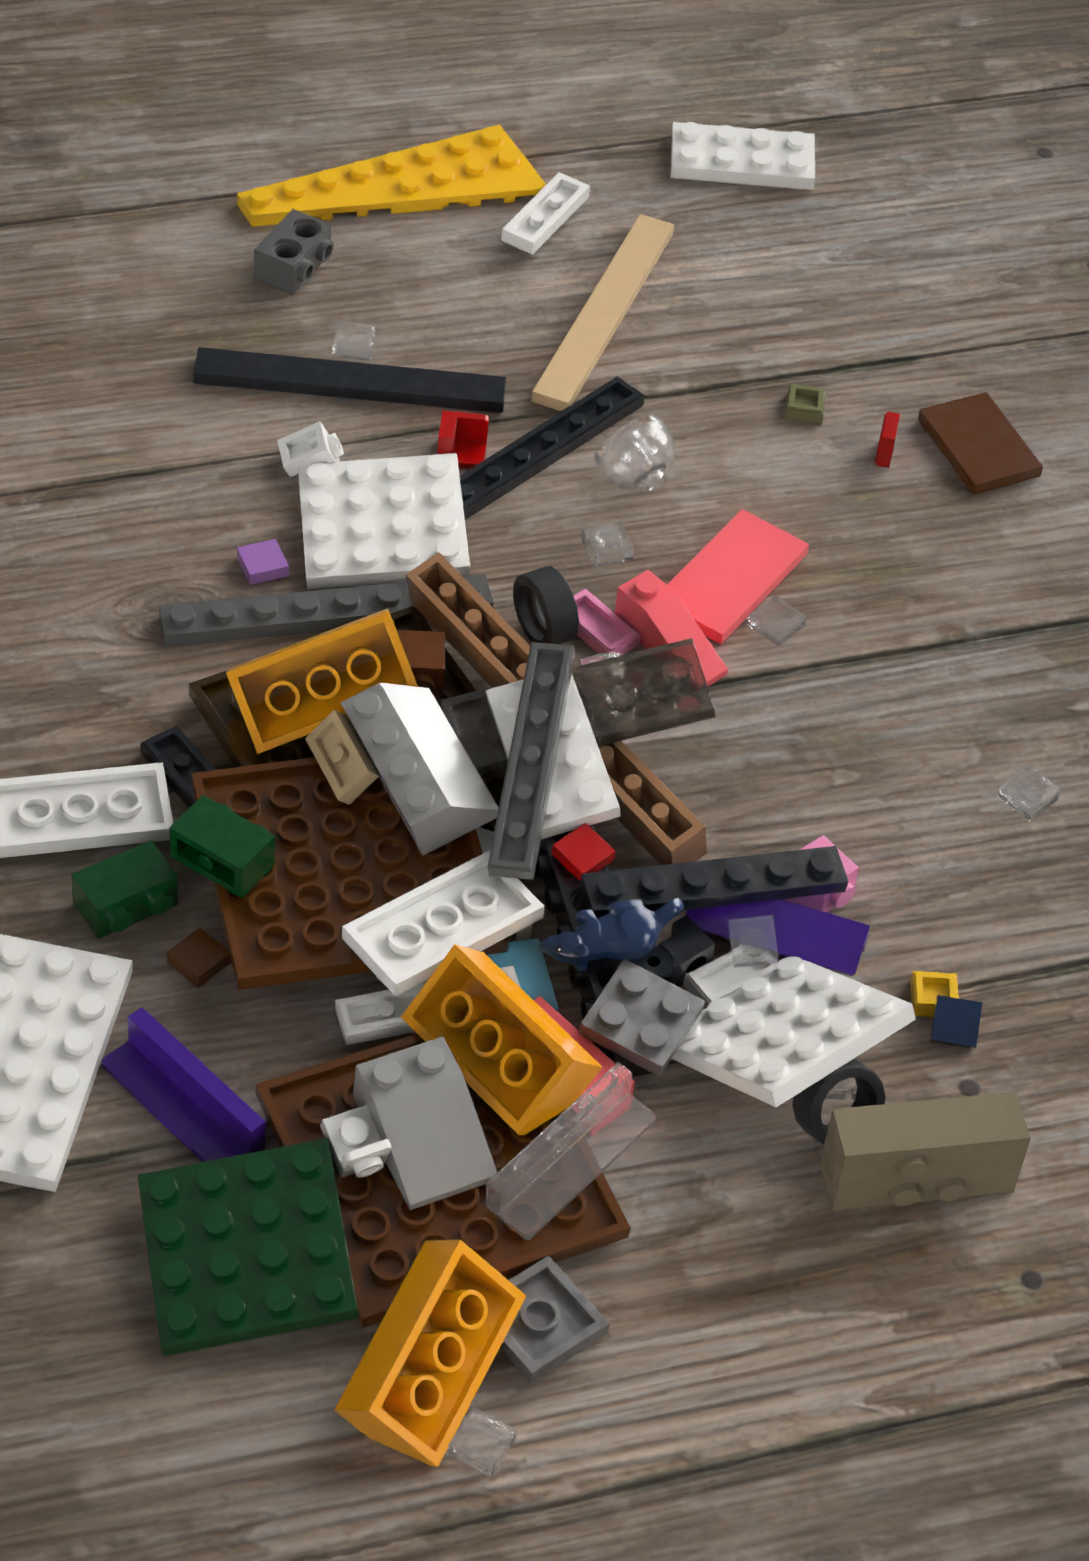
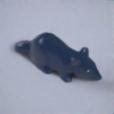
(622, 934)

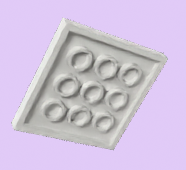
(380, 519)
(789, 1030)

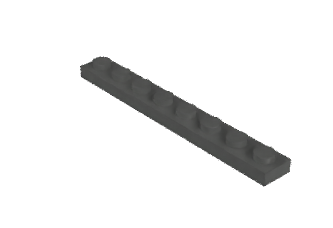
(286, 612)

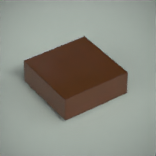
(198, 957)

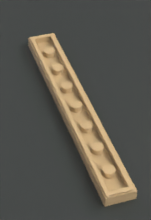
(602, 313)

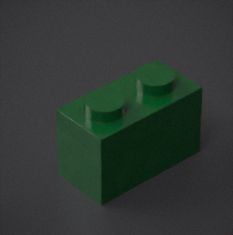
(222, 846)
(125, 889)

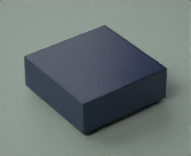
(956, 1022)

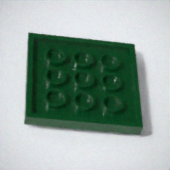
(246, 1247)

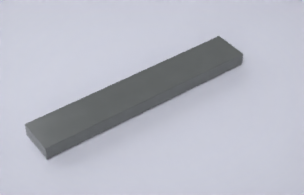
(531, 761)

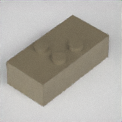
(924, 1151)

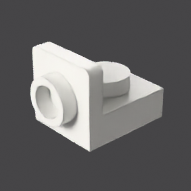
(309, 447)
(355, 1142)

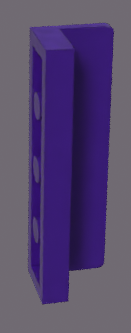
(799, 931)
(183, 1092)

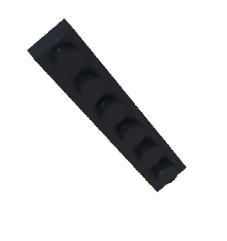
(719, 881)

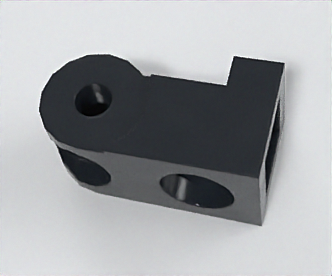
(681, 953)

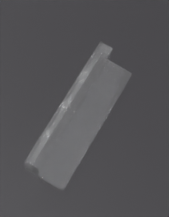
(569, 1154)

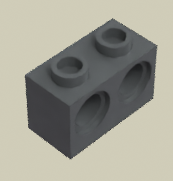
(293, 251)

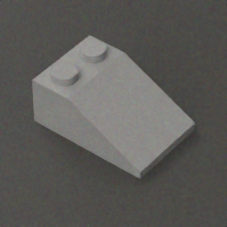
(429, 1119)

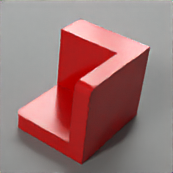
(463, 435)

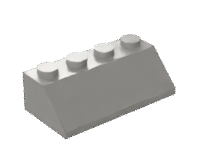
(420, 763)

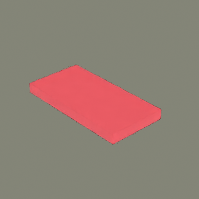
(736, 573)

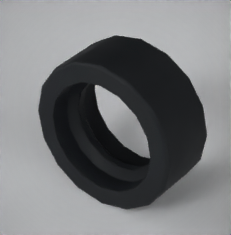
(545, 606)
(809, 1102)

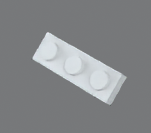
(545, 213)

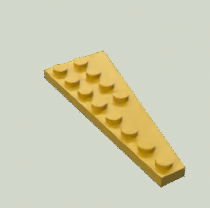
(410, 180)

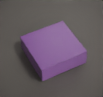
(262, 562)

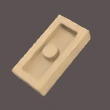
(342, 757)

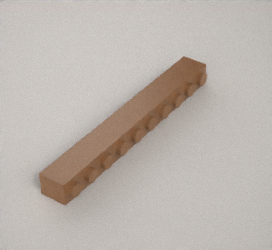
(501, 657)

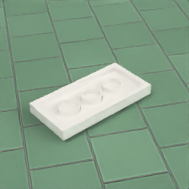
(742, 155)
(580, 780)
(84, 810)
(417, 930)

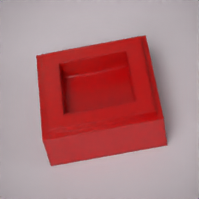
(887, 439)
(583, 851)

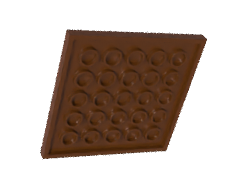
(327, 870)
(377, 1223)

